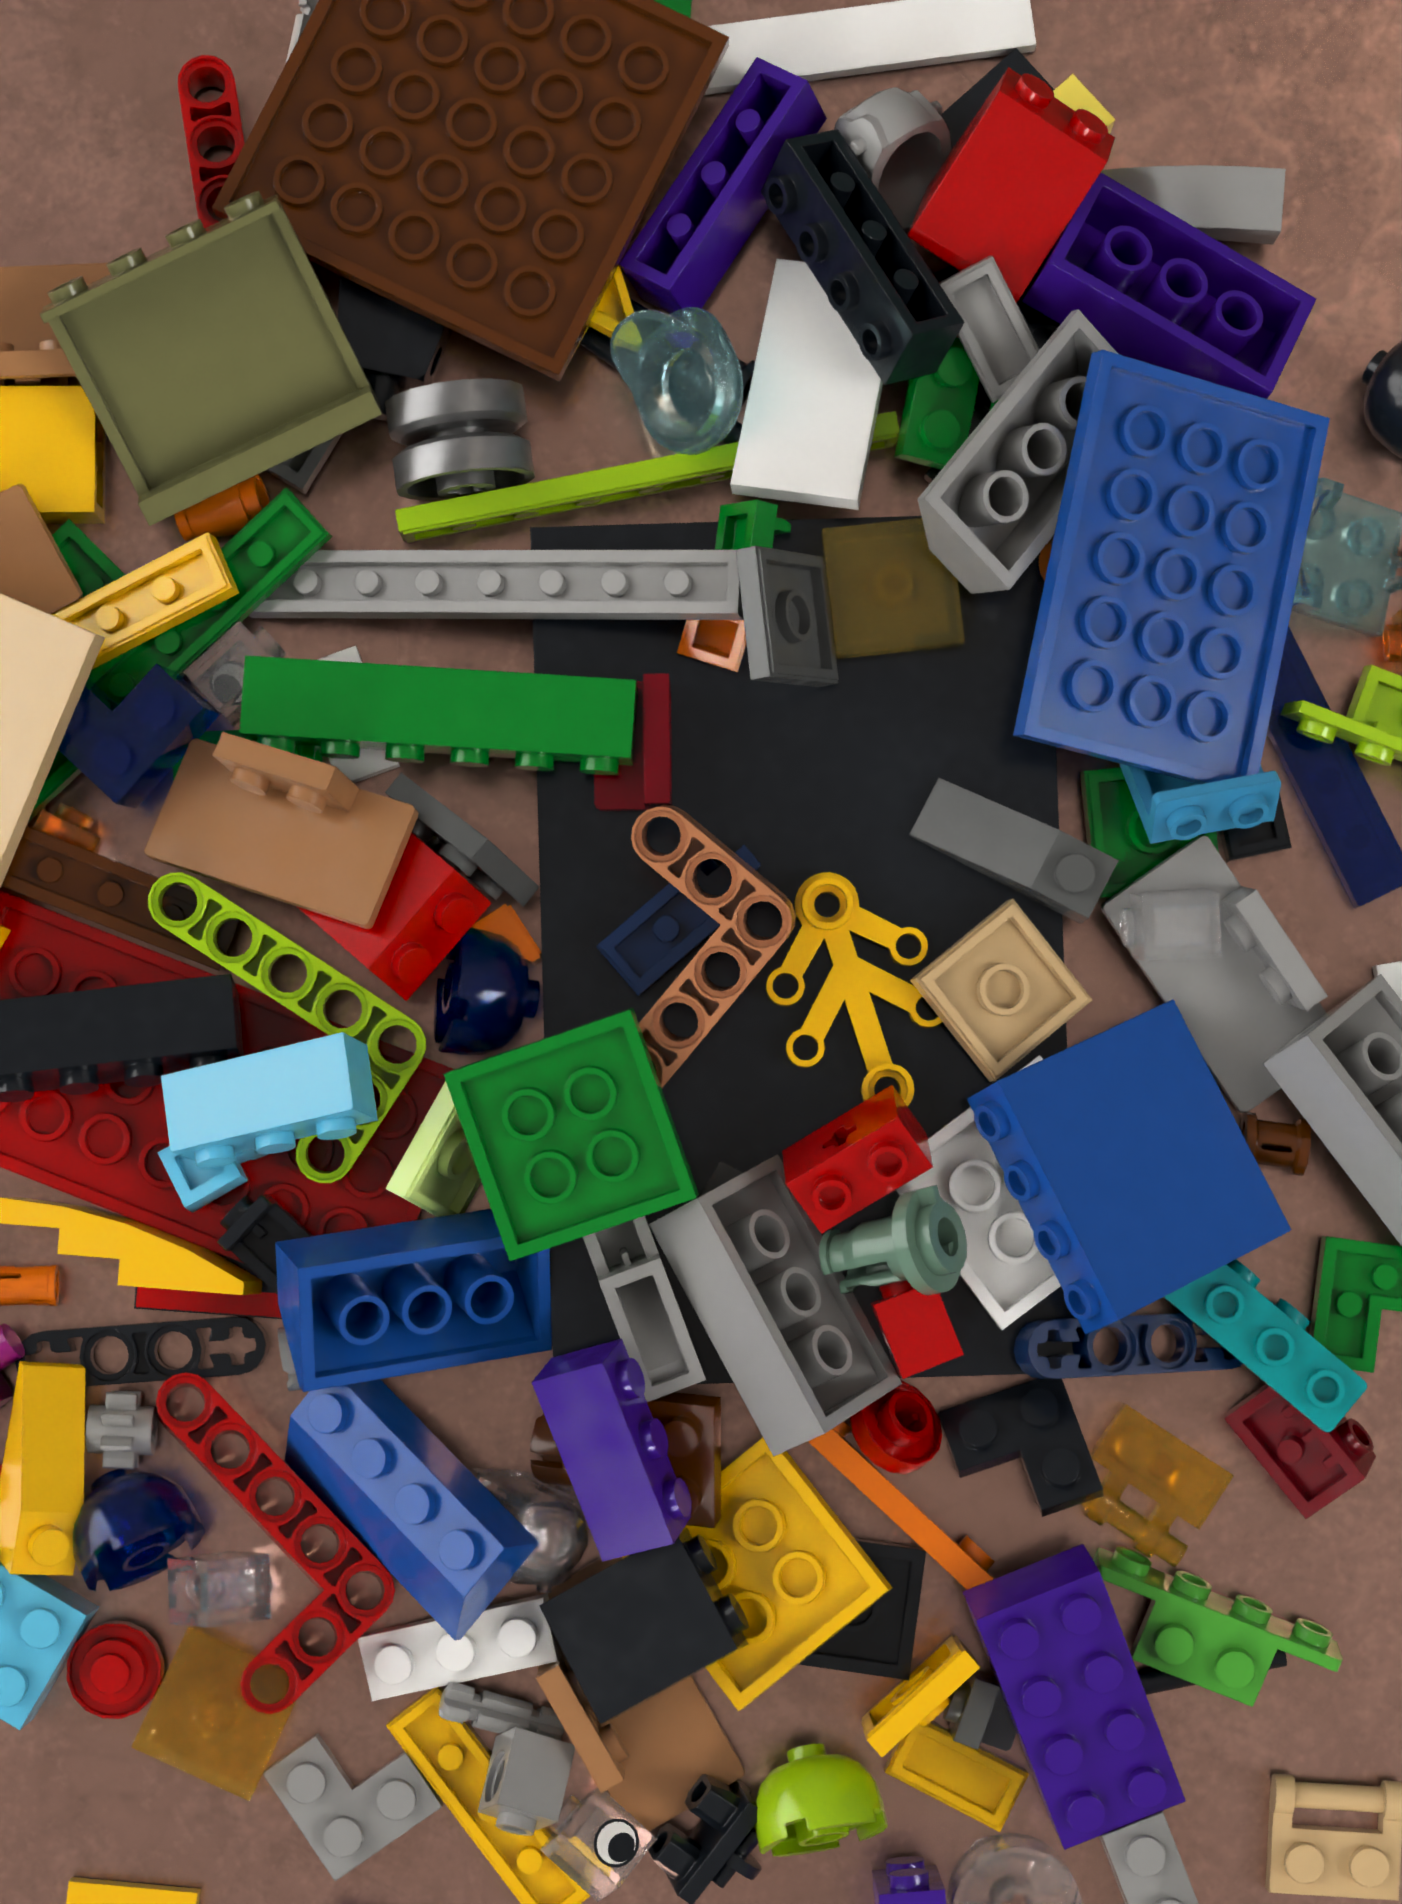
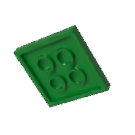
(571, 1134)

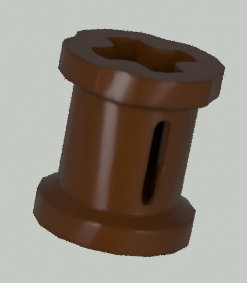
(1278, 1142)

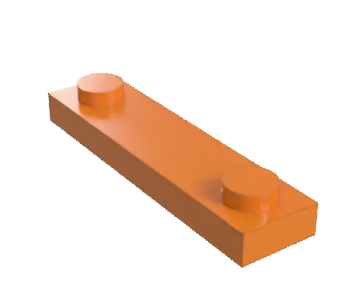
(964, 1561)

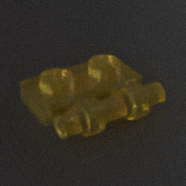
(1164, 1470)

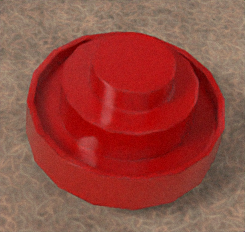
(898, 1430)
(115, 1669)

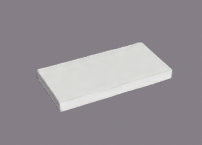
(807, 401)

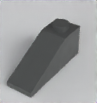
(1014, 850)

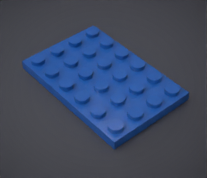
(1171, 573)

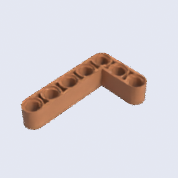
(731, 937)

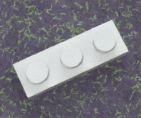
(427, 1657)

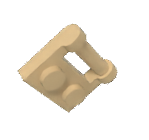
(1334, 1858)

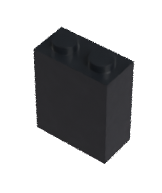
(645, 1624)

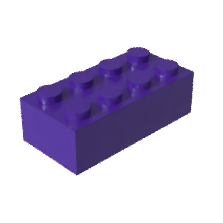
(1170, 292)
(1074, 1696)

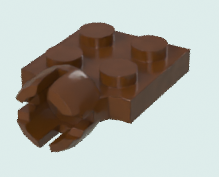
(693, 1450)

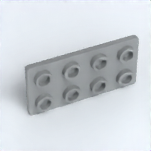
(1237, 1003)

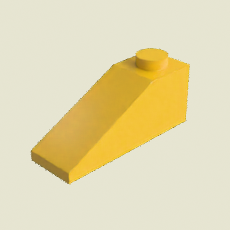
(43, 1469)

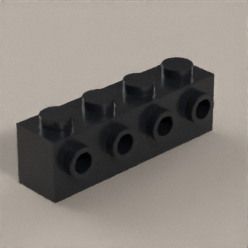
(861, 256)
(116, 1035)

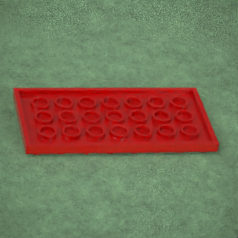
(109, 1140)

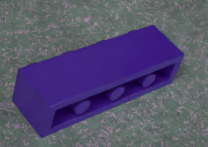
(719, 190)

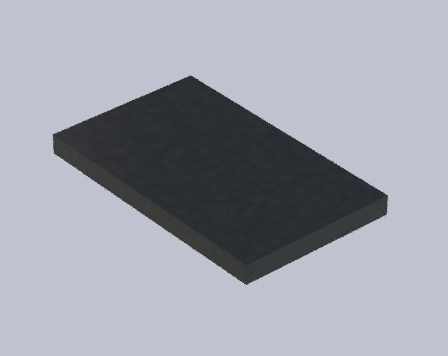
(810, 790)

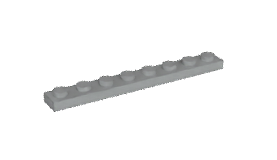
(511, 585)

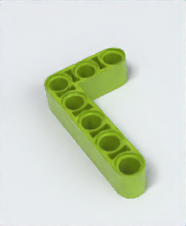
(307, 1002)

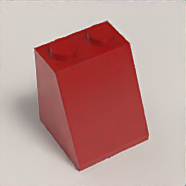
(1012, 181)
(418, 921)

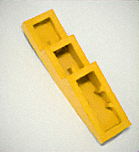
(145, 1253)

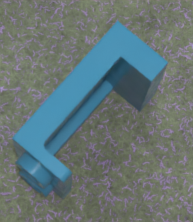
(1185, 809)

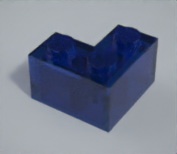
(141, 739)

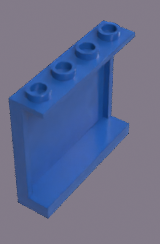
(1128, 1166)

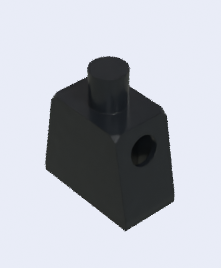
(390, 341)

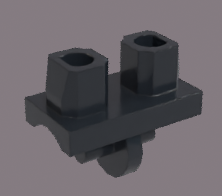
(717, 1844)

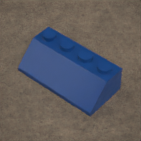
(409, 1299)
(407, 1499)

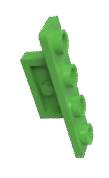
(1209, 1636)

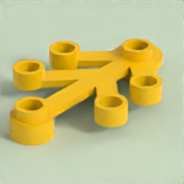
(849, 978)

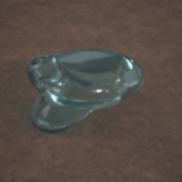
(680, 376)

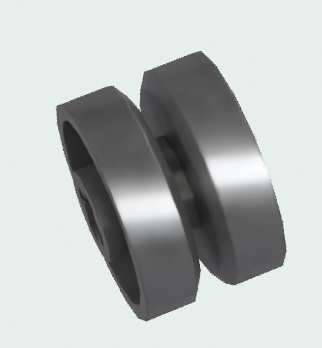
(459, 438)

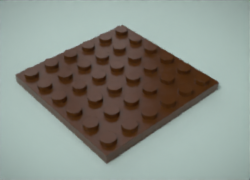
(479, 153)

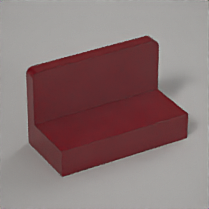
(650, 778)

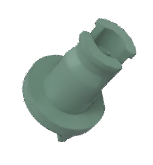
(915, 1244)

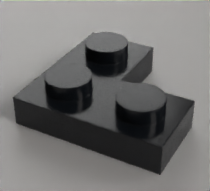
(1029, 1424)

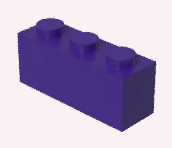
(613, 1449)

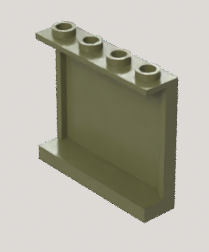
(211, 356)

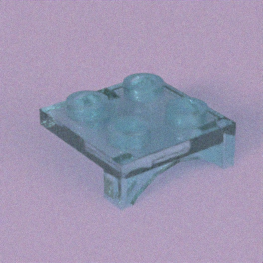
(1349, 561)

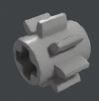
(121, 1429)

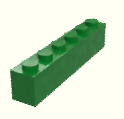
(440, 712)

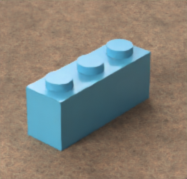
(269, 1100)

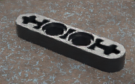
(142, 1347)

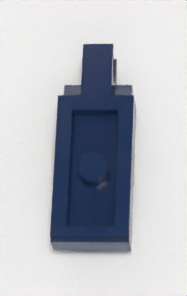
(666, 927)

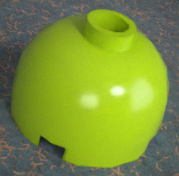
(816, 1803)

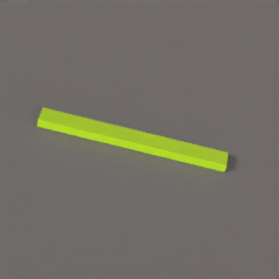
(587, 489)

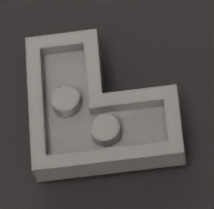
(346, 1820)

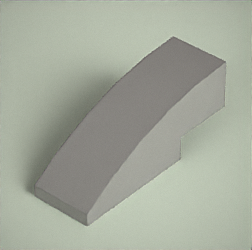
(1217, 200)
(644, 1307)

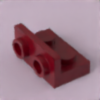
(1299, 1456)

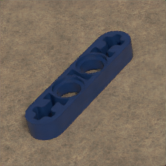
(1134, 1349)

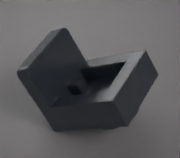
(253, 1233)

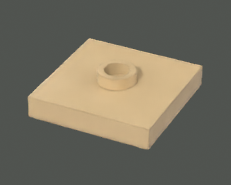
(1001, 990)

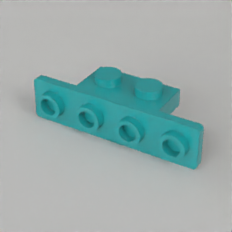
(1271, 1343)

